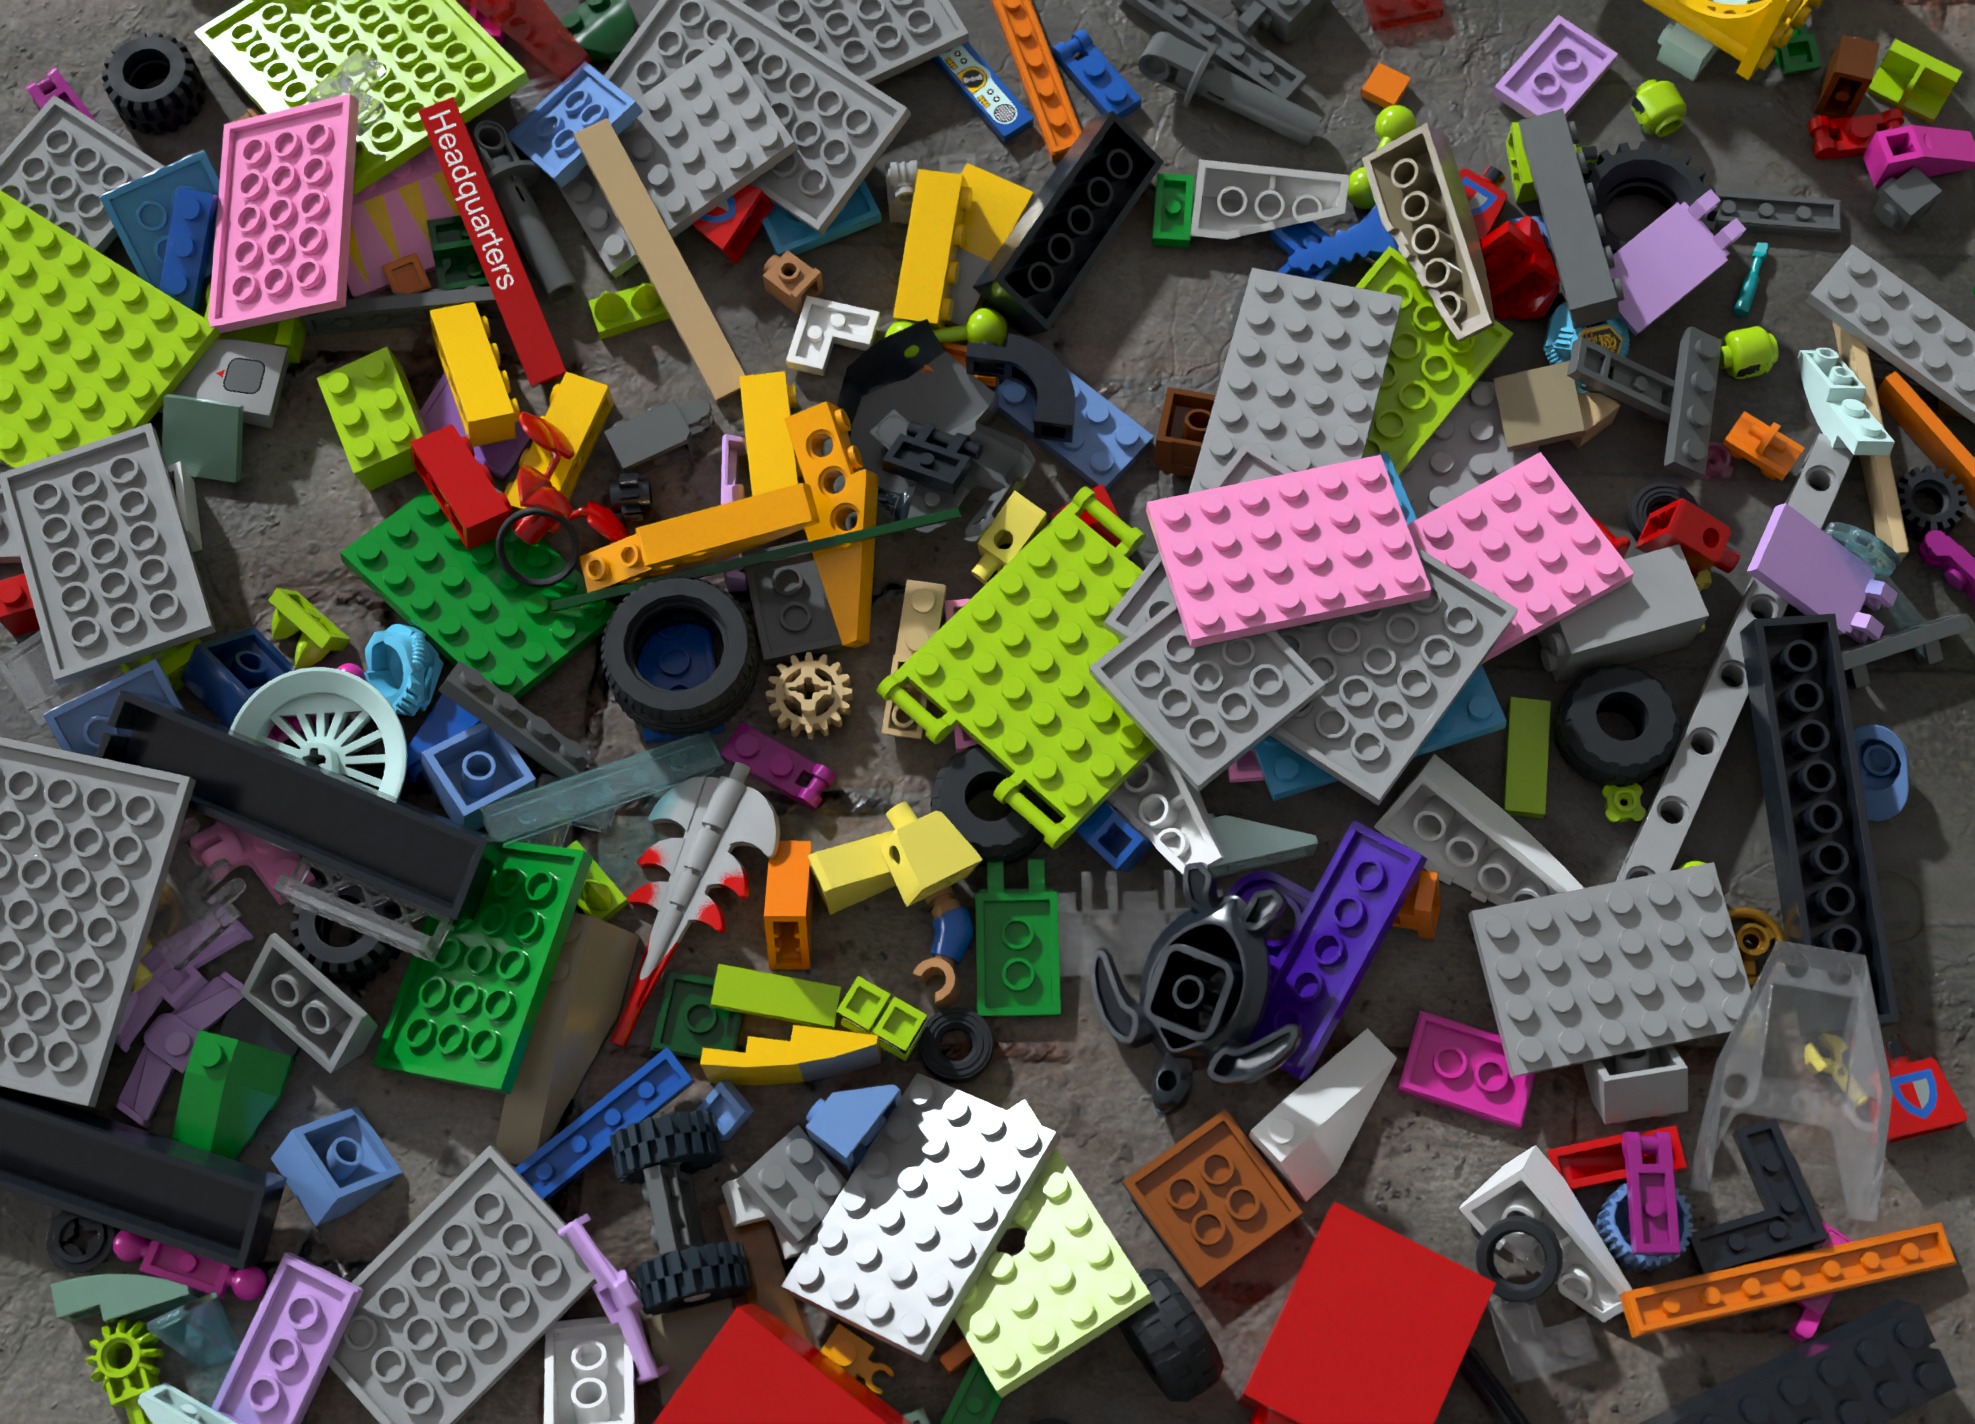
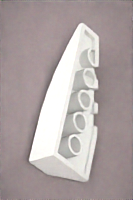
(1471, 839)

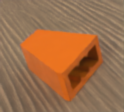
(789, 907)

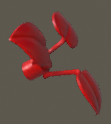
(537, 491)

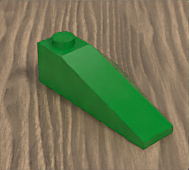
(228, 1093)

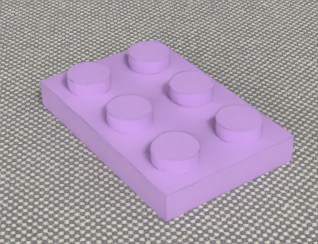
(1555, 71)

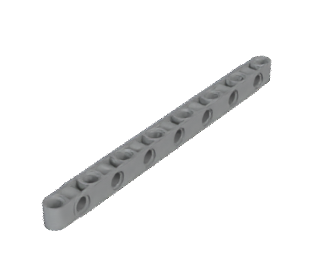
(1719, 704)

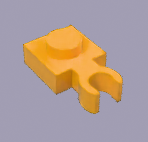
(853, 1356)

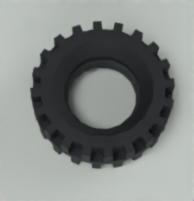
(1645, 173)

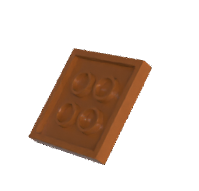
(1212, 1199)

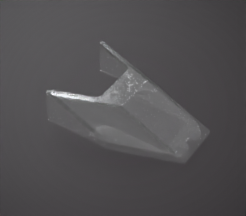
(1808, 1056)

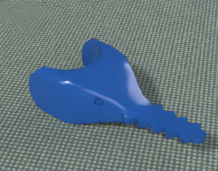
(1362, 240)

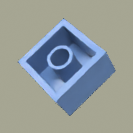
(474, 772)

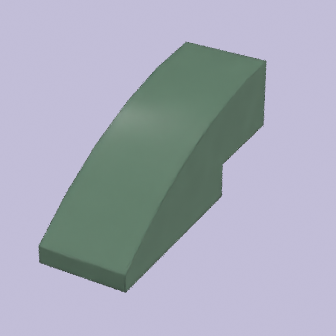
(118, 1297)

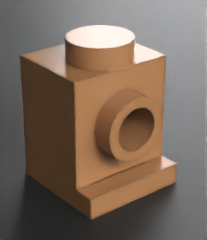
(794, 288)

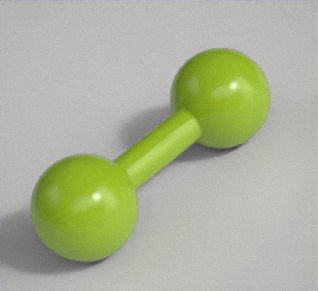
(1389, 126)
(980, 326)

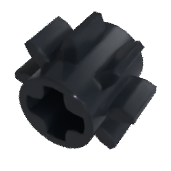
(631, 497)

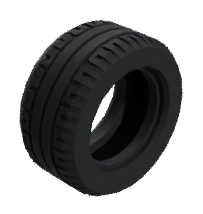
(669, 604)

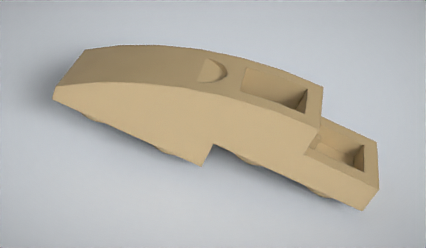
(919, 622)

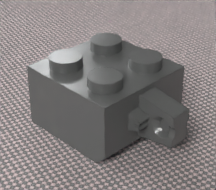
(1280, 17)

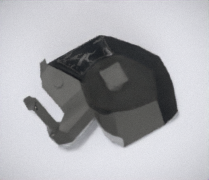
(889, 391)

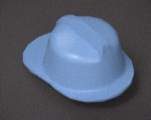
(1883, 771)

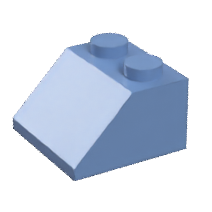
(851, 1121)
(335, 1164)

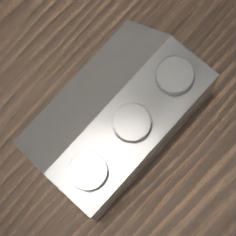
(307, 1006)

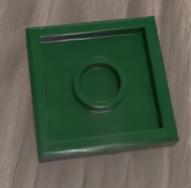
(688, 1021)

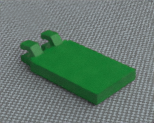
(1017, 946)

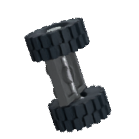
(662, 1158)

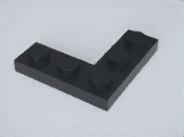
(1789, 1213)

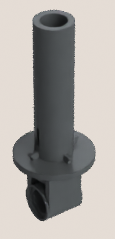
(1195, 73)
(511, 185)

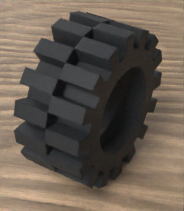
(1941, 490)

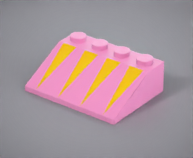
(392, 221)

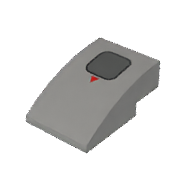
(241, 375)

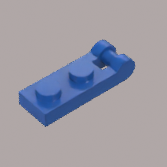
(1096, 76)

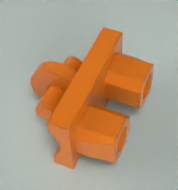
(1763, 446)

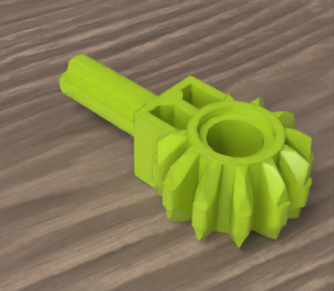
(136, 1378)

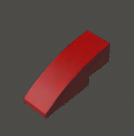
(1602, 1160)

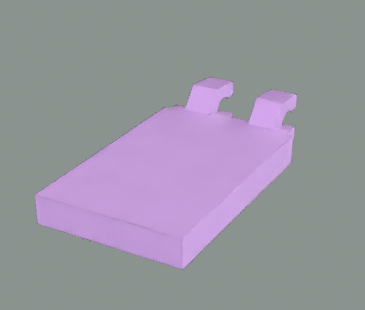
(1670, 260)
(1819, 574)

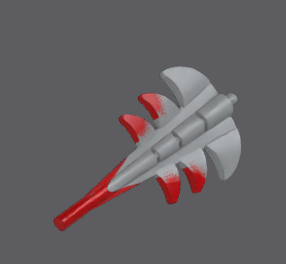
(716, 819)

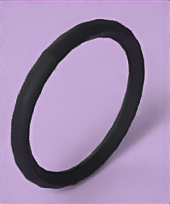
(526, 580)

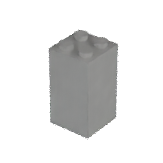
(1636, 621)

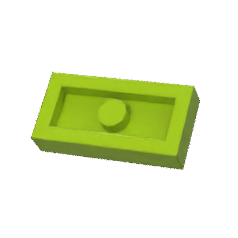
(627, 310)
(318, 635)
(599, 893)

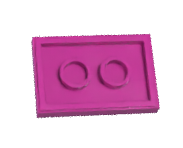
(1463, 1071)

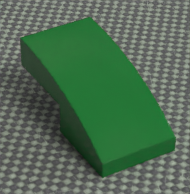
(1799, 53)

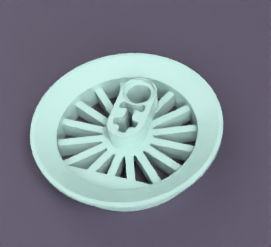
(321, 694)

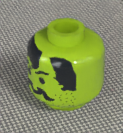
(1658, 108)
(1748, 352)

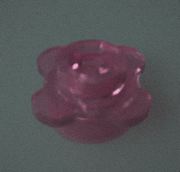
(1722, 458)

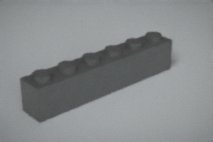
(1569, 218)

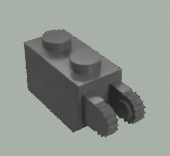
(659, 436)

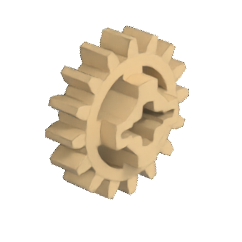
(794, 694)

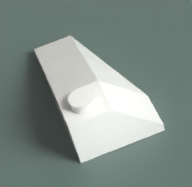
(1321, 1118)

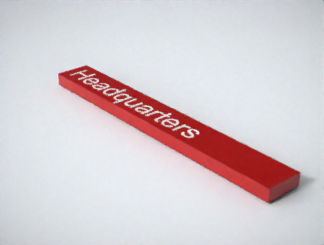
(492, 242)

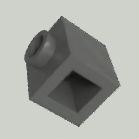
(1906, 200)

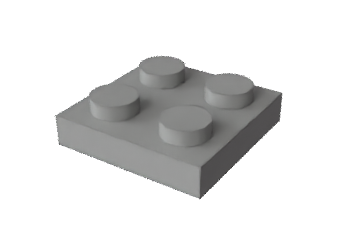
(793, 1185)

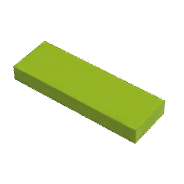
(1526, 757)
(775, 996)

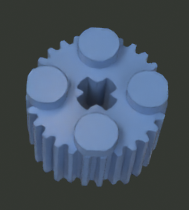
(1614, 1227)

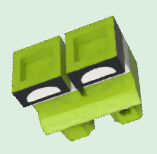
(873, 1012)

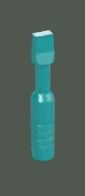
(1751, 281)

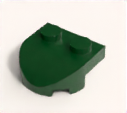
(602, 27)

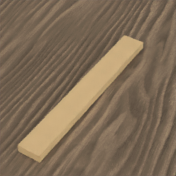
(660, 259)
(1876, 468)

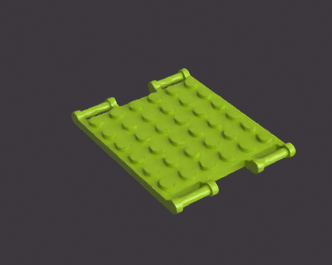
(1019, 674)

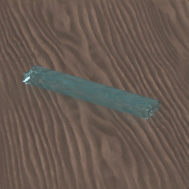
(601, 788)

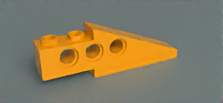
(700, 537)
(848, 568)

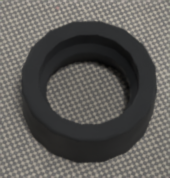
(1549, 1244)

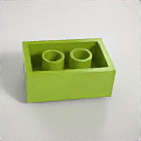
(374, 416)

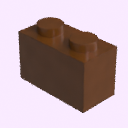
(1846, 77)

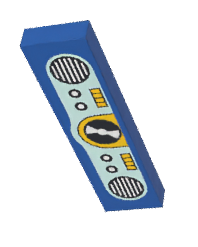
(985, 91)

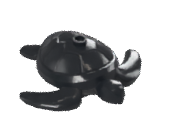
(1201, 993)

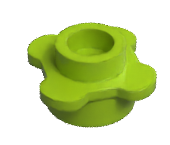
(1618, 813)

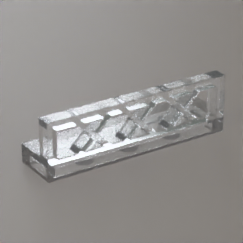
(357, 916)

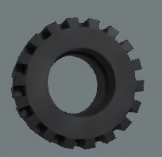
(144, 61)
(346, 962)

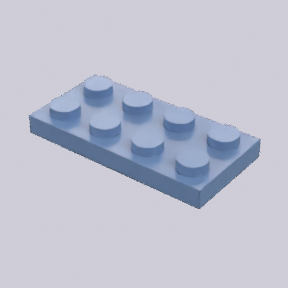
(1103, 436)

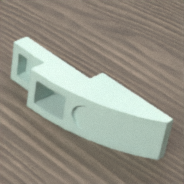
(1837, 404)

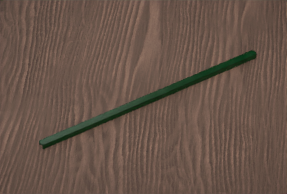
(764, 557)

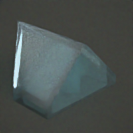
(198, 1332)

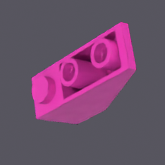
(1928, 148)

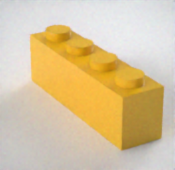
(932, 248)
(474, 374)
(579, 411)
(769, 445)

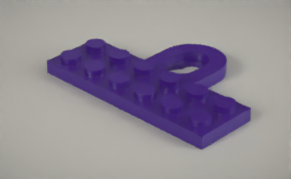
(1332, 936)

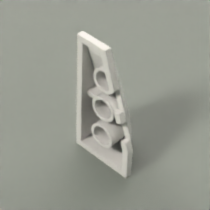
(1254, 198)
(1168, 813)
(1536, 1189)

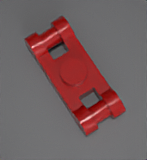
(1852, 133)

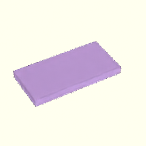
(287, 1345)

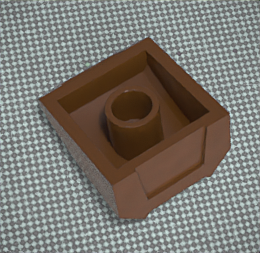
(1182, 430)

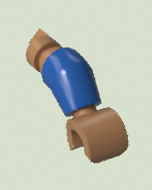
(951, 939)

